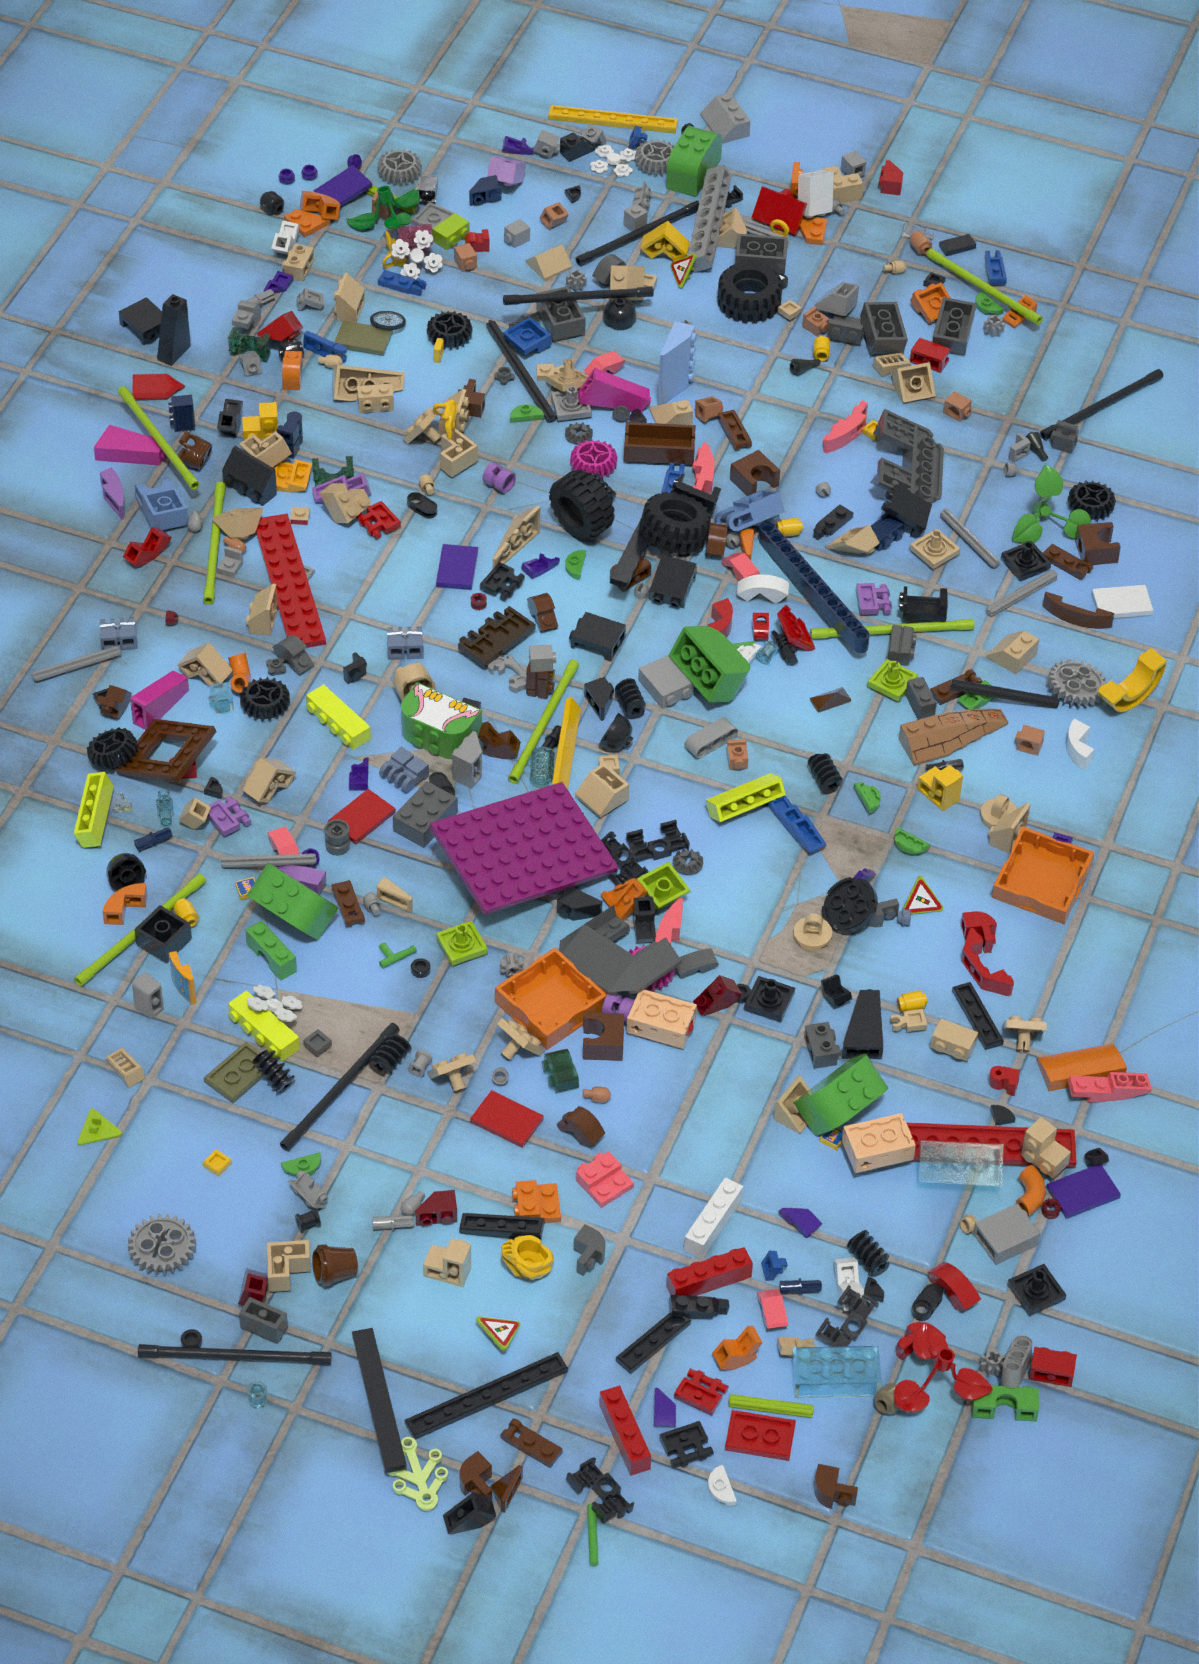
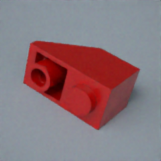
(891, 179)

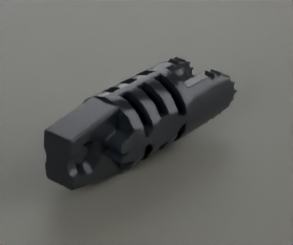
(786, 649)

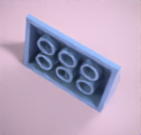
(677, 362)

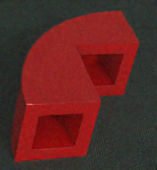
(143, 553)
(722, 614)
(956, 1284)

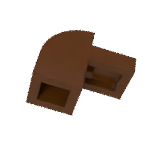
(476, 400)
(716, 539)
(543, 609)
(115, 701)
(496, 744)
(583, 1125)
(474, 1473)
(829, 1490)

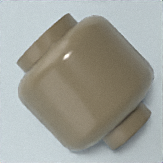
(885, 1399)

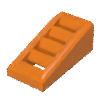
(1025, 301)
(746, 541)

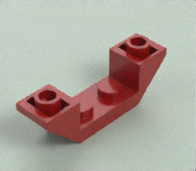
(996, 982)

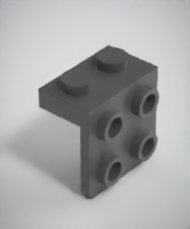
(846, 329)

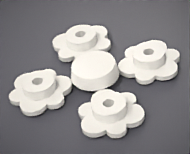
(613, 159)
(416, 254)
(273, 1004)

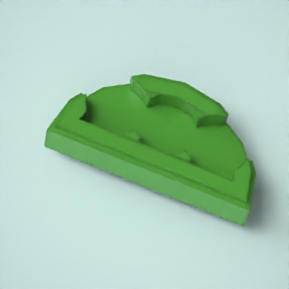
(987, 305)
(526, 413)
(575, 562)
(869, 796)
(909, 843)
(306, 1164)

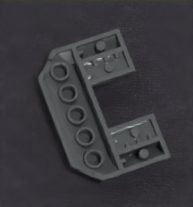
(921, 459)
(610, 965)

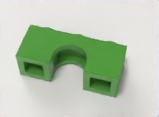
(264, 941)
(1021, 1399)

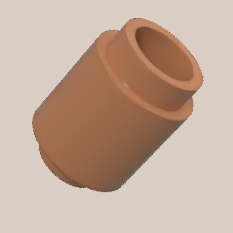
(920, 242)

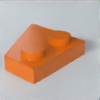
(308, 221)
(813, 230)
(623, 896)

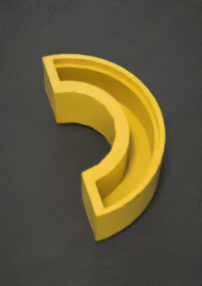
(1137, 684)

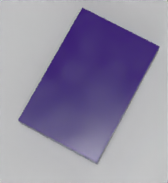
(345, 185)
(457, 566)
(1083, 1191)

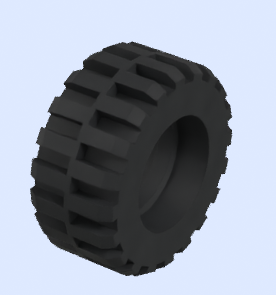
(749, 306)
(581, 505)
(675, 523)

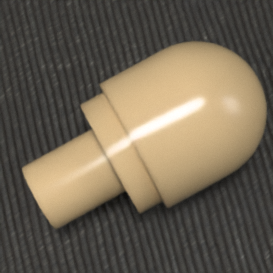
(895, 267)
(330, 360)
(426, 483)

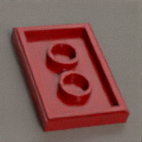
(776, 205)
(364, 814)
(507, 1118)
(760, 1435)

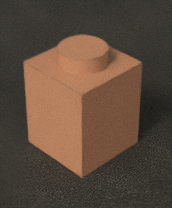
(465, 257)

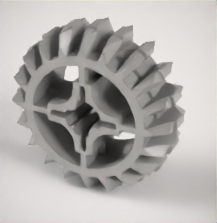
(653, 156)
(399, 167)

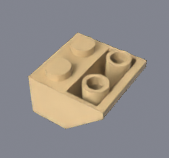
(349, 299)
(462, 412)
(603, 790)

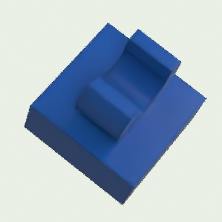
(636, 136)
(773, 1265)

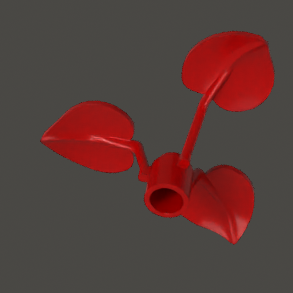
(927, 1345)

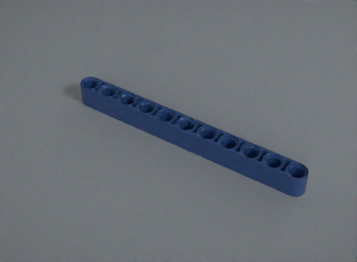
(814, 587)

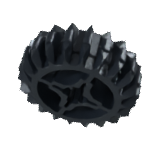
(450, 327)
(1092, 498)
(265, 699)
(112, 749)

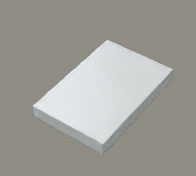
(1124, 601)

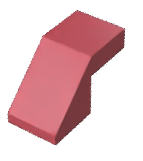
(610, 361)
(741, 565)
(283, 842)
(772, 1308)

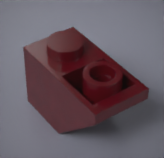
(717, 996)
(437, 1209)
(253, 1286)

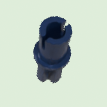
(152, 839)
(799, 1286)

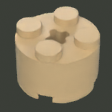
(408, 676)

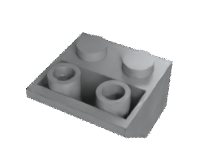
(839, 299)
(467, 761)

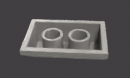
(726, 117)

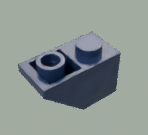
(485, 191)

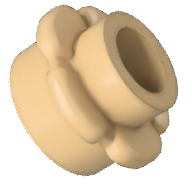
(967, 1223)

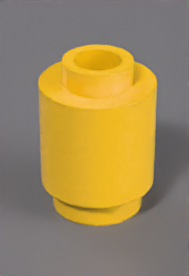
(821, 348)
(790, 526)
(186, 910)
(912, 1001)

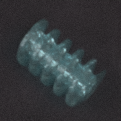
(542, 766)

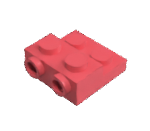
(603, 1179)

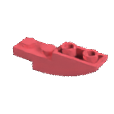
(846, 430)
(704, 469)
(1111, 1088)

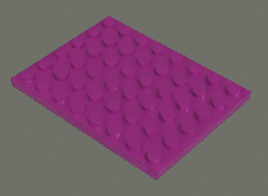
(523, 848)

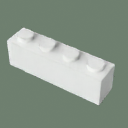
(713, 1218)

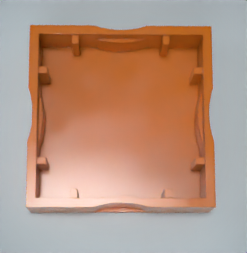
(1043, 875)
(549, 998)

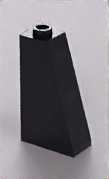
(174, 330)
(865, 1027)

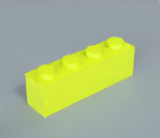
(338, 717)
(745, 797)
(93, 809)
(264, 1027)

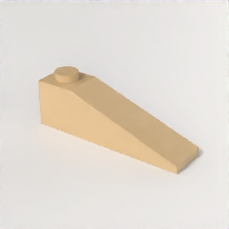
(347, 378)
(520, 532)

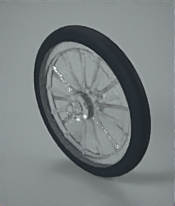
(387, 320)

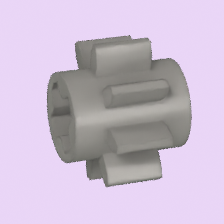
(576, 280)
(994, 325)
(511, 964)
(992, 1362)

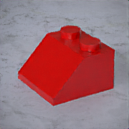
(282, 328)

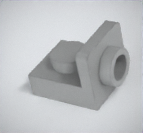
(594, 135)
(310, 298)
(250, 363)
(1020, 448)
(231, 562)

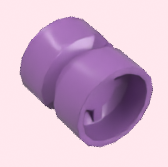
(498, 477)
(611, 1003)

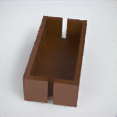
(659, 443)

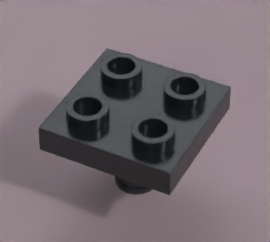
(1026, 560)
(769, 998)
(1037, 1289)

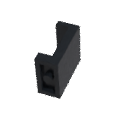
(143, 318)
(708, 500)
(907, 508)
(672, 581)
(924, 607)
(598, 634)

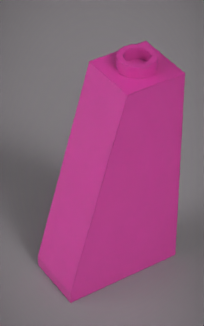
(611, 391)
(127, 447)
(158, 698)

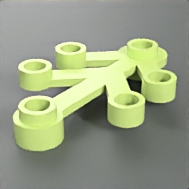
(420, 1476)

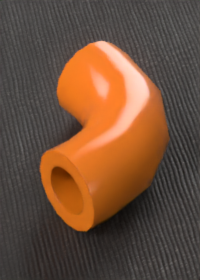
(241, 672)
(1035, 1190)

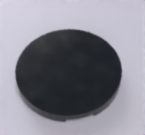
(850, 905)

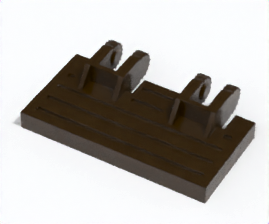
(496, 636)

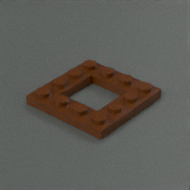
(195, 737)

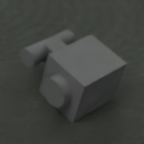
(1065, 437)

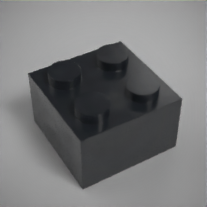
(162, 933)

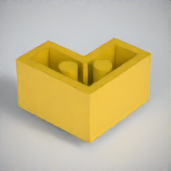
(667, 240)
(261, 425)
(941, 786)

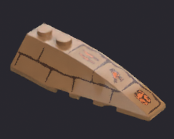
(946, 732)

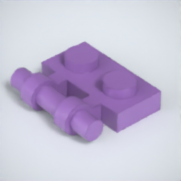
(867, 598)
(224, 820)

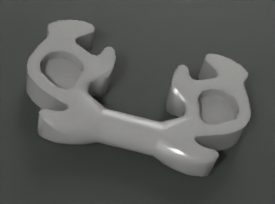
(516, 683)

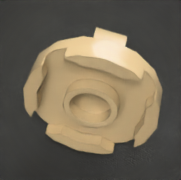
(996, 809)
(812, 932)

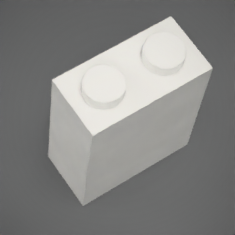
(817, 191)

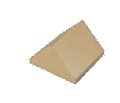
(550, 262)
(786, 1111)

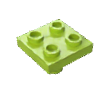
(891, 679)
(461, 943)

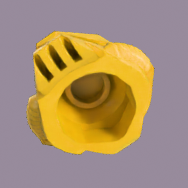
(527, 1257)

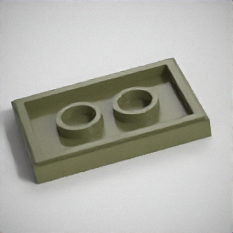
(363, 338)
(235, 1074)

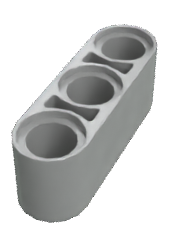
(711, 737)
(1017, 1361)

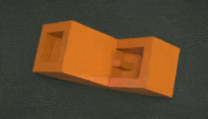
(325, 205)
(129, 896)

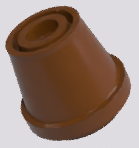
(333, 1264)

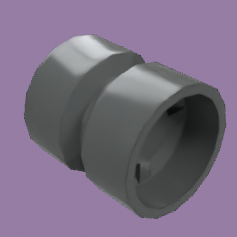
(337, 837)

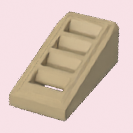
(885, 363)
(393, 895)
(126, 1068)

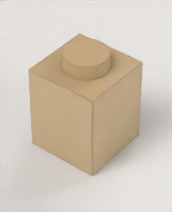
(194, 813)

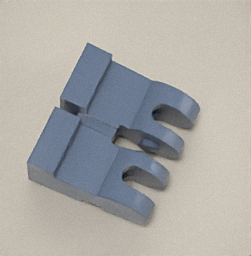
(125, 635)
(397, 644)
(404, 770)

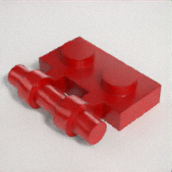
(383, 517)
(698, 1395)

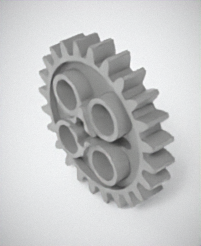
(1076, 682)
(146, 1237)

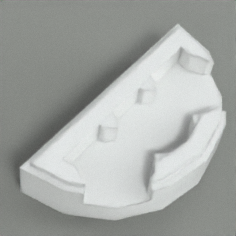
(749, 652)
(720, 1487)

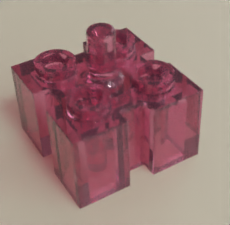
(407, 234)

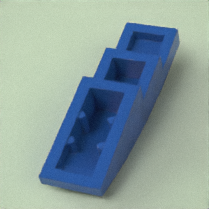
(796, 824)

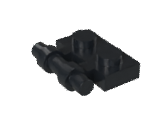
(498, 577)
(684, 1438)

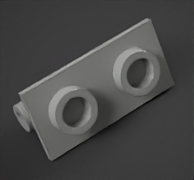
(642, 196)
(314, 1196)

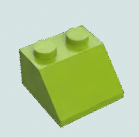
(664, 885)

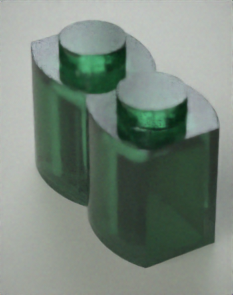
(560, 1070)

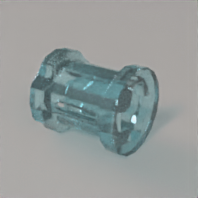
(764, 655)
(257, 1394)

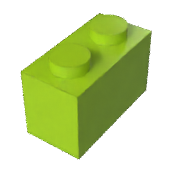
(450, 231)

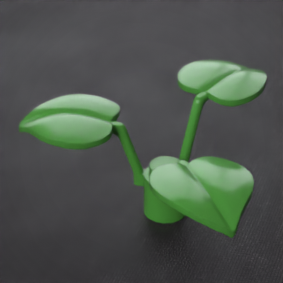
(1047, 484)

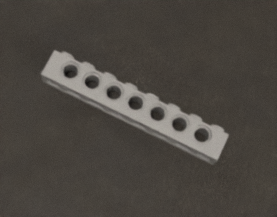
(709, 217)

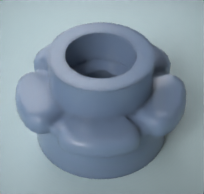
(904, 917)

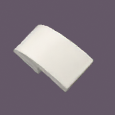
(769, 586)
(1077, 749)
(847, 1274)

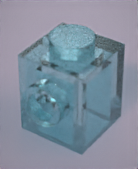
(221, 698)

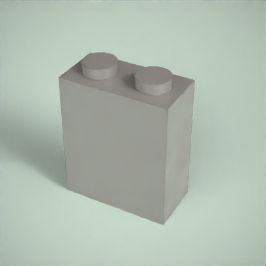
(665, 682)
(1006, 1234)

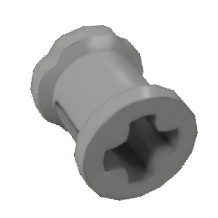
(419, 1064)

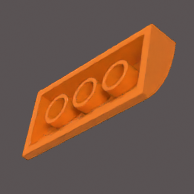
(1091, 1061)

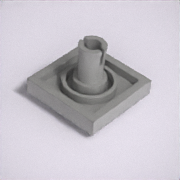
(568, 406)

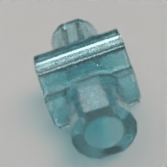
(164, 807)

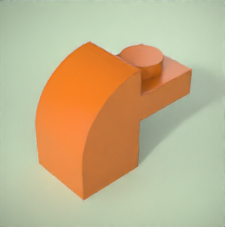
(292, 370)
(740, 1352)

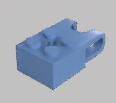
(162, 505)
(752, 510)

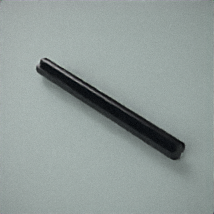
(1004, 693)

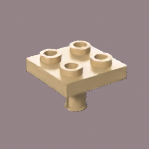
(568, 377)
(422, 424)
(934, 548)
(1024, 1029)
(519, 1038)
(452, 1069)

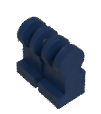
(292, 432)

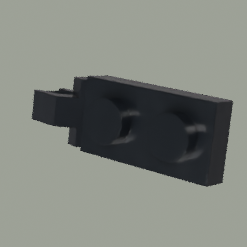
(832, 522)
(697, 1306)

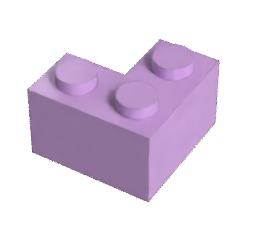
(506, 170)

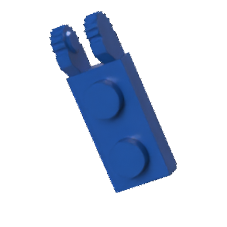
(995, 268)
(401, 283)
(323, 346)
(670, 477)

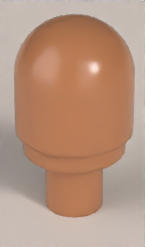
(235, 543)
(597, 1094)

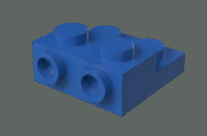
(528, 336)

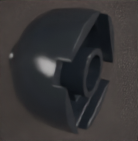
(619, 314)
(617, 734)
(125, 870)

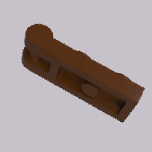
(734, 429)
(1068, 562)
(943, 693)
(348, 903)
(531, 1443)

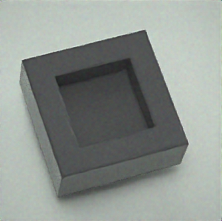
(317, 1042)

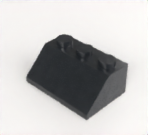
(250, 476)

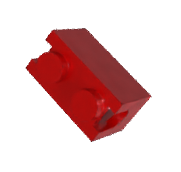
(927, 351)
(1052, 1366)

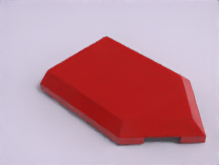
(154, 386)
(795, 629)

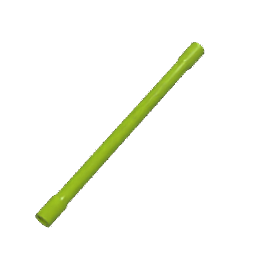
(1027, 313)
(129, 399)
(209, 590)
(961, 624)
(518, 768)
(89, 972)

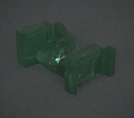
(242, 343)
(321, 476)

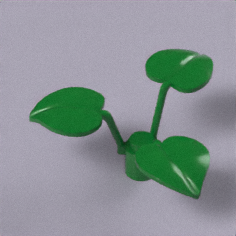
(386, 197)

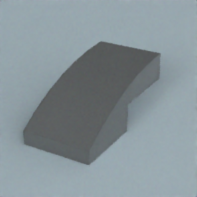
(698, 960)

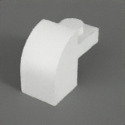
(285, 238)

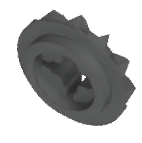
(586, 434)
(694, 864)

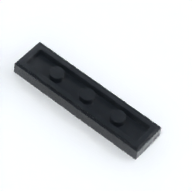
(977, 1015)
(501, 1225)
(652, 1342)

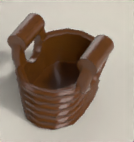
(195, 454)

